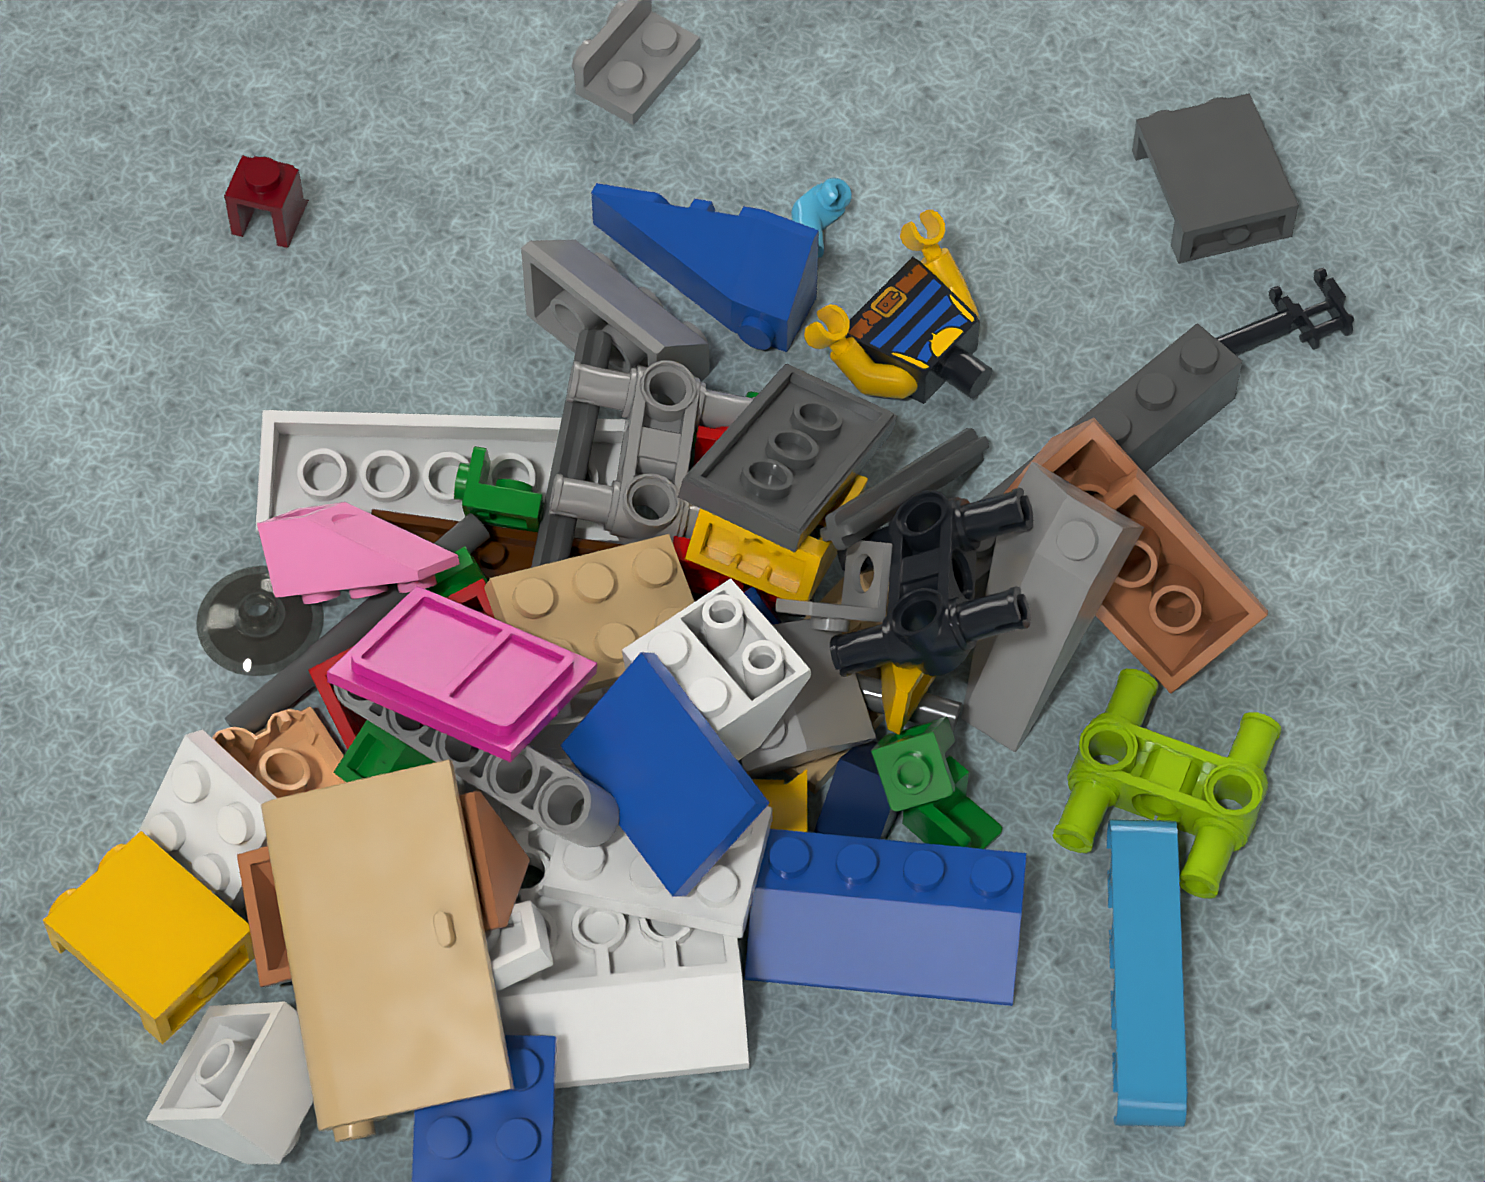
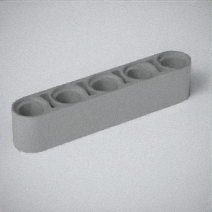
(545, 799)

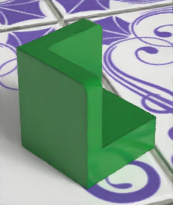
(953, 818)

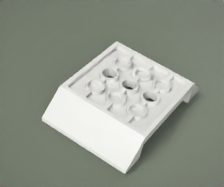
(622, 988)

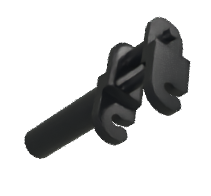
(1292, 317)

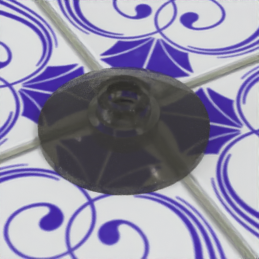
(249, 642)

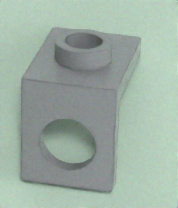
(855, 602)

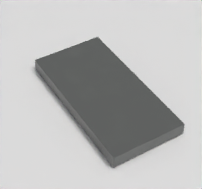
(788, 457)

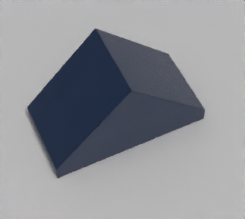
(856, 798)

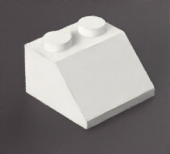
(240, 1084)

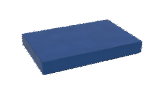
(669, 772)

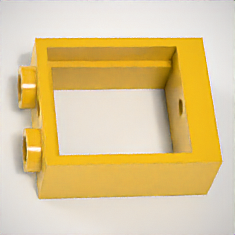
(762, 563)

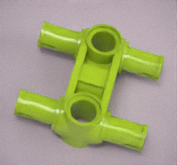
(1167, 781)

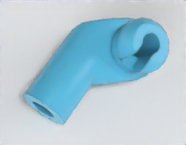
(822, 206)

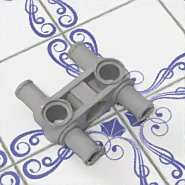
(652, 448)

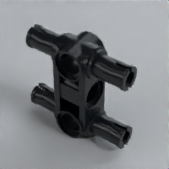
(932, 585)

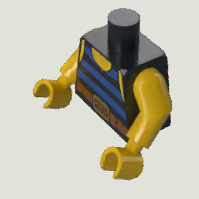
(912, 329)

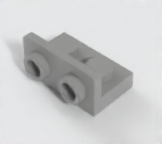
(631, 59)

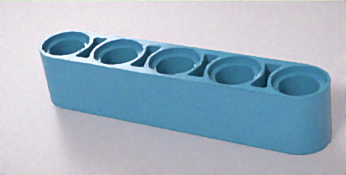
(1147, 973)

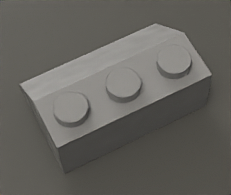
(581, 290)

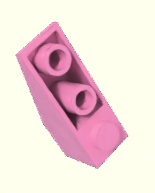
(342, 548)

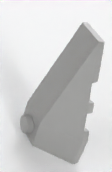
(1065, 575)

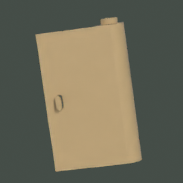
(386, 947)

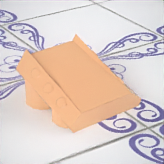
(287, 755)

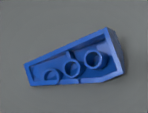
(742, 269)

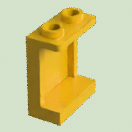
(151, 934)

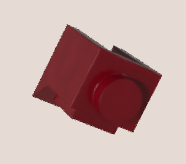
(268, 187)

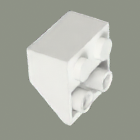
(728, 665)

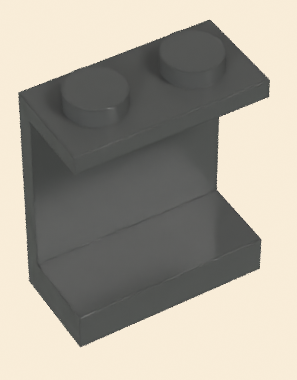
(1217, 176)

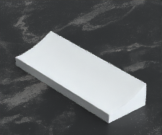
(412, 460)

